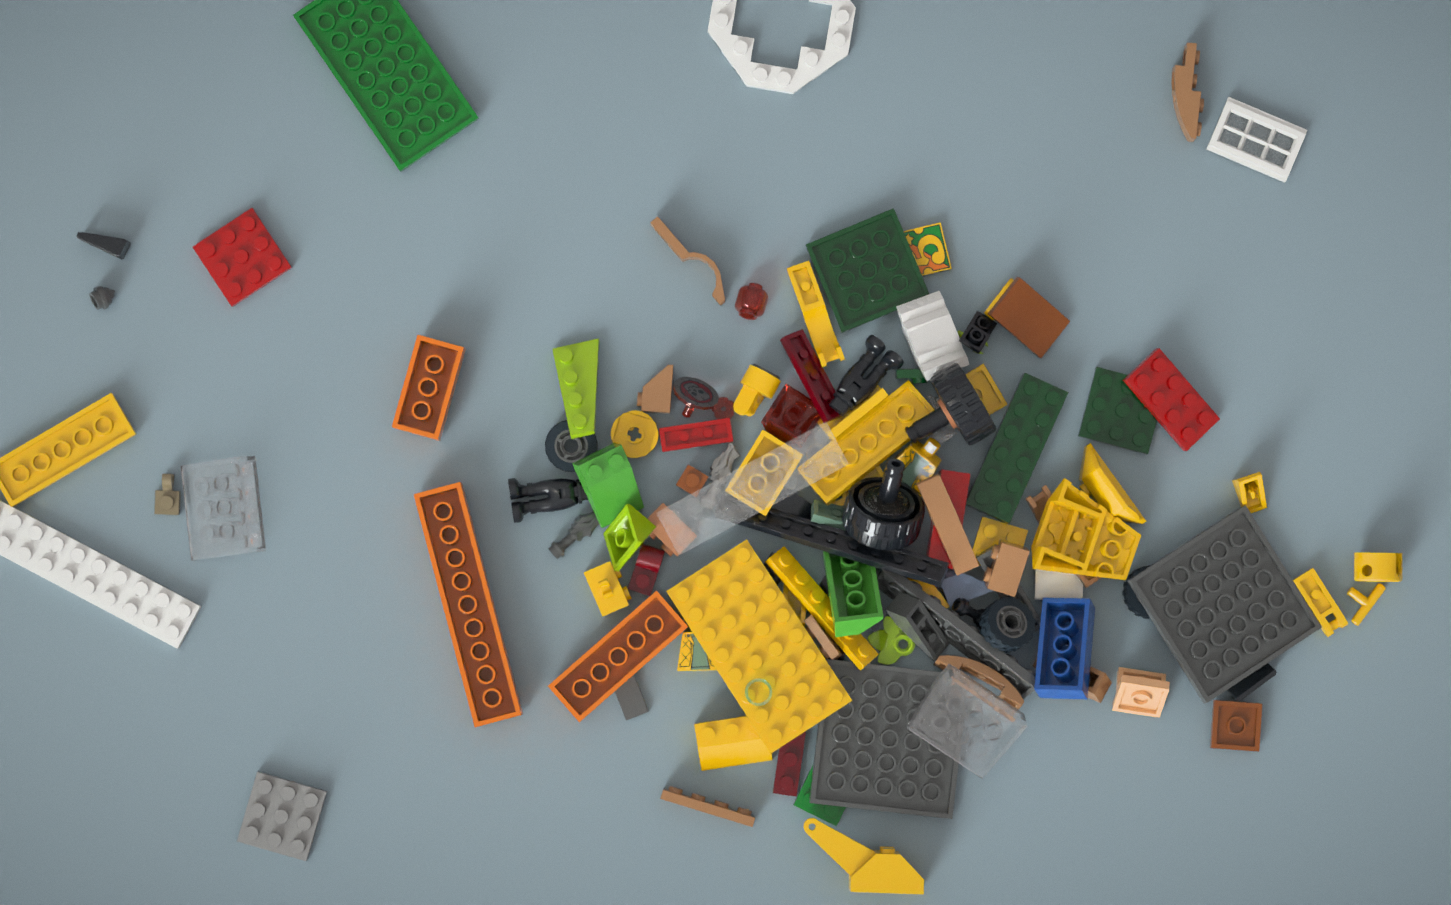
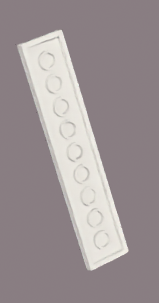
(95, 577)

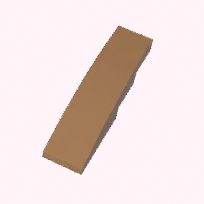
(947, 524)

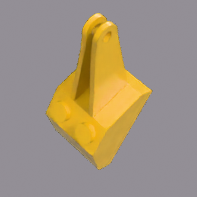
(867, 868)

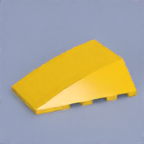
(1082, 537)

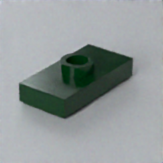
(914, 374)

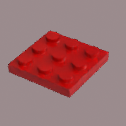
(242, 257)

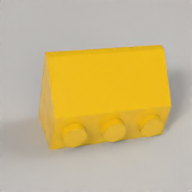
(729, 743)

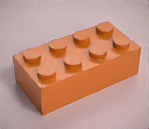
(428, 387)

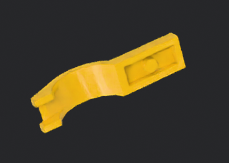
(815, 313)

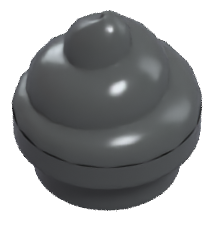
(101, 297)

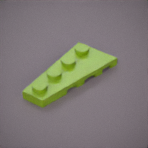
(578, 383)

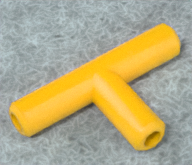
(1367, 603)

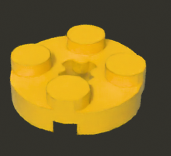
(647, 427)

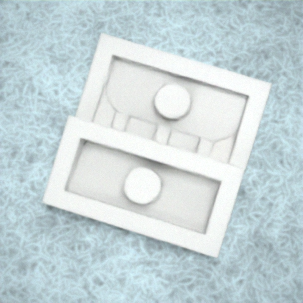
(1056, 585)

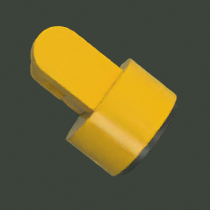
(756, 385)

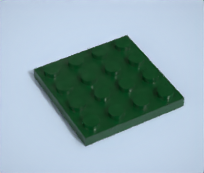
(867, 270)

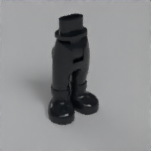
(853, 387)
(561, 495)

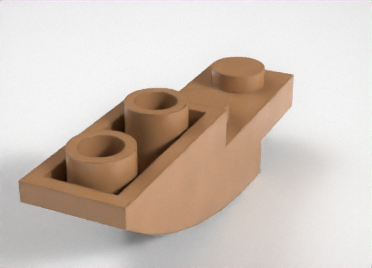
(1187, 102)

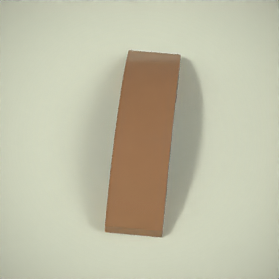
(986, 674)

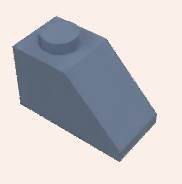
(962, 587)

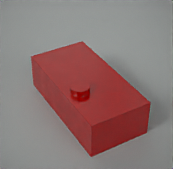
(957, 489)

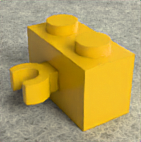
(607, 589)

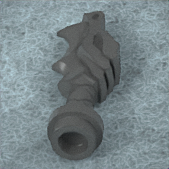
(582, 527)

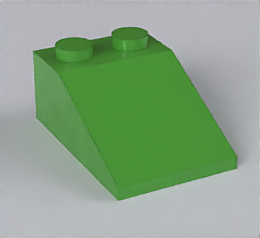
(608, 482)

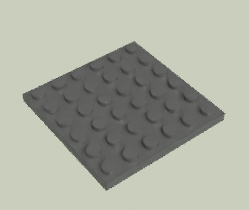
(1224, 604)
(869, 754)

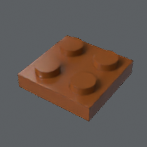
(1236, 725)

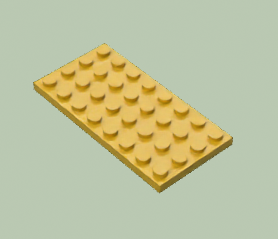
(757, 635)

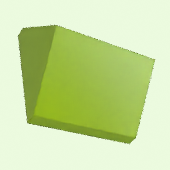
(626, 535)

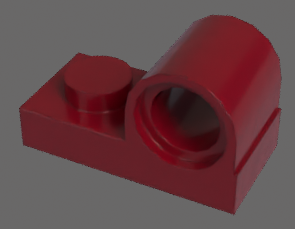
(646, 569)

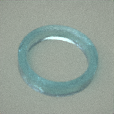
(758, 680)

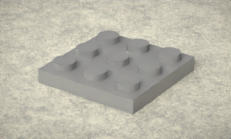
(282, 816)

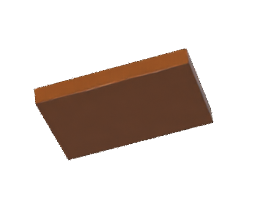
(1029, 317)

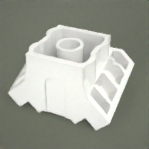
(931, 334)

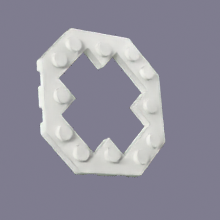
(775, 78)

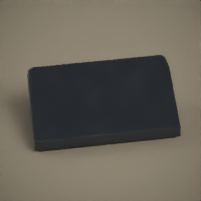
(1252, 682)

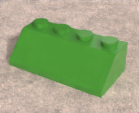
(852, 595)

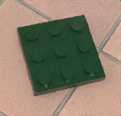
(1116, 414)

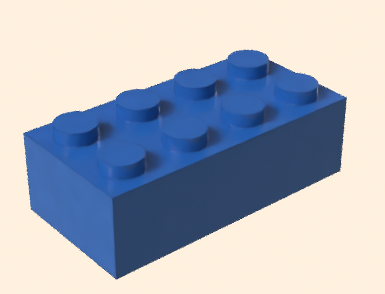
(1065, 648)

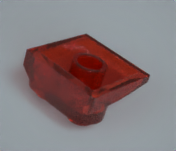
(790, 415)

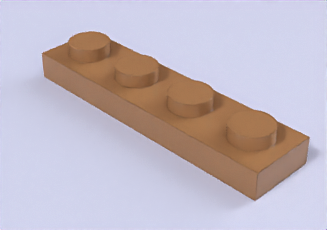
(698, 803)

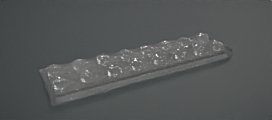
(752, 488)

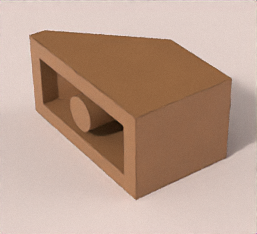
(657, 393)

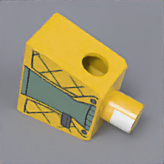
(919, 462)
(692, 655)

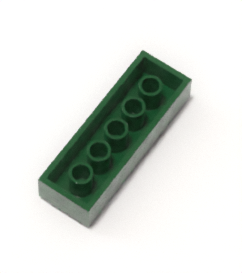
(1016, 448)

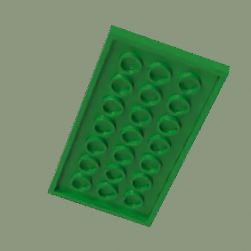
(388, 74)

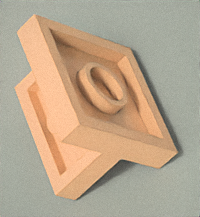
(1140, 692)

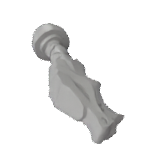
(723, 464)

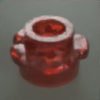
(724, 402)

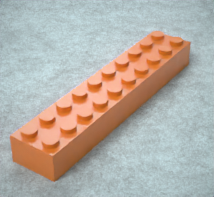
(468, 604)

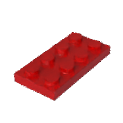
(1171, 399)

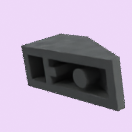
(917, 624)

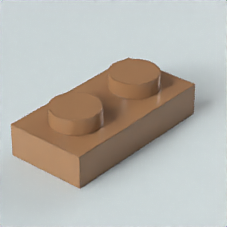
(828, 645)

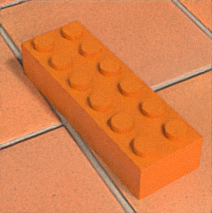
(618, 656)

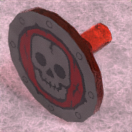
(695, 394)

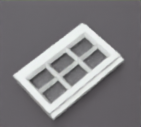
(1256, 139)

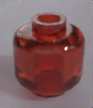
(751, 301)

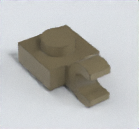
(167, 500)

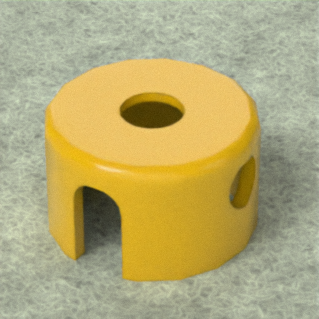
(1378, 567)

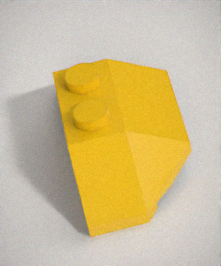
(1105, 489)

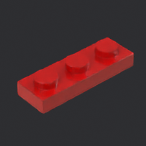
(696, 435)

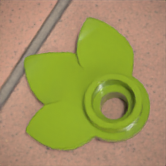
(887, 642)

